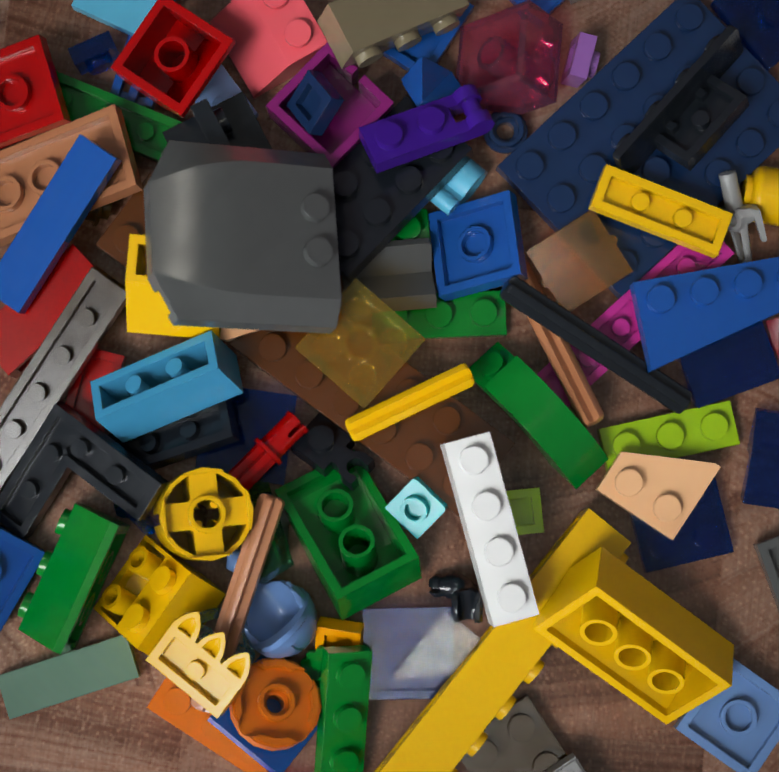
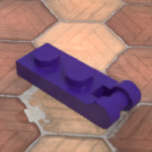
(425, 129)

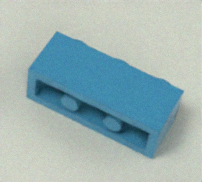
(166, 386)

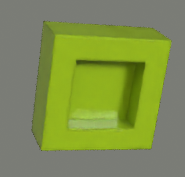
(526, 510)

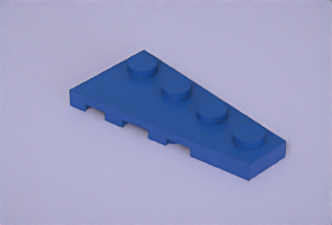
(702, 307)

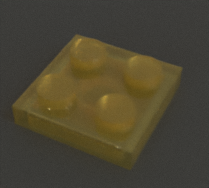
(364, 347)

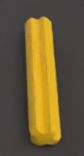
(410, 402)

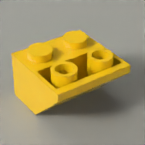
(144, 308)
(153, 593)

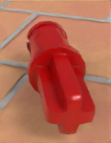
(268, 450)

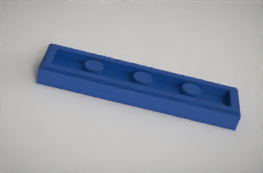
(54, 222)

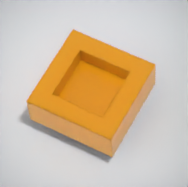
(338, 632)

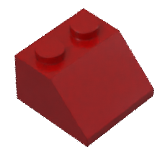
(172, 56)

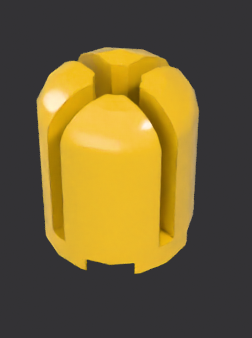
(213, 490)

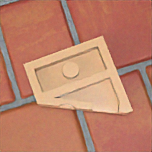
(657, 488)

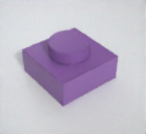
(581, 60)

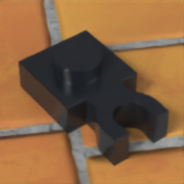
(330, 448)

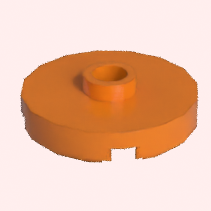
(298, 700)

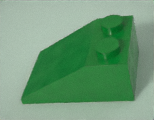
(349, 538)

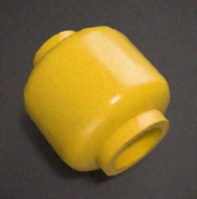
(763, 190)

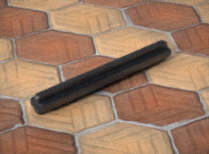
(595, 344)

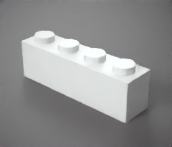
(489, 529)

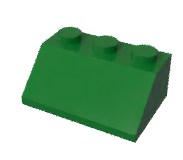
(72, 577)

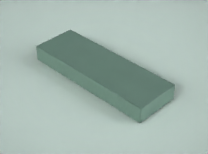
(68, 676)

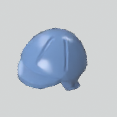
(279, 618)

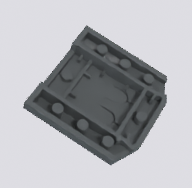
(243, 238)

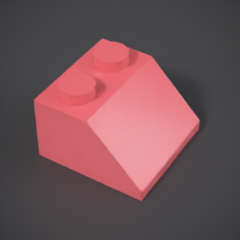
(270, 40)

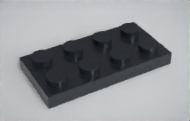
(379, 205)

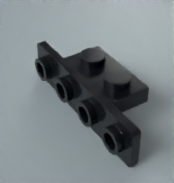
(691, 113)

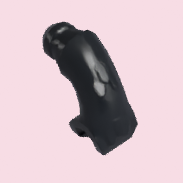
(463, 594)

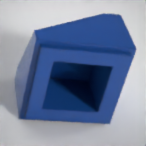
(429, 82)

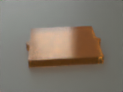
(579, 261)

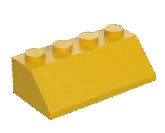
(636, 637)

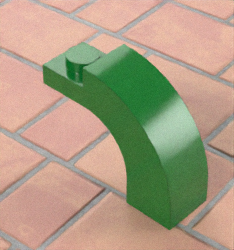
(539, 414)

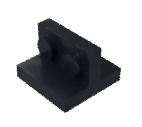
(223, 124)

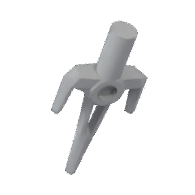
(742, 216)

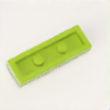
(673, 433)

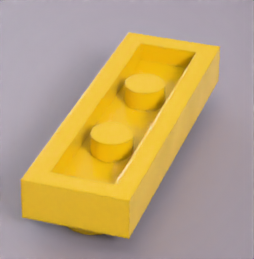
(660, 211)

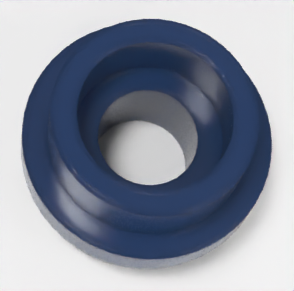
(516, 123)

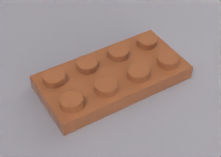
(33, 163)

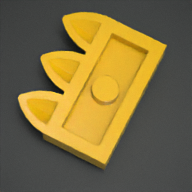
(199, 664)

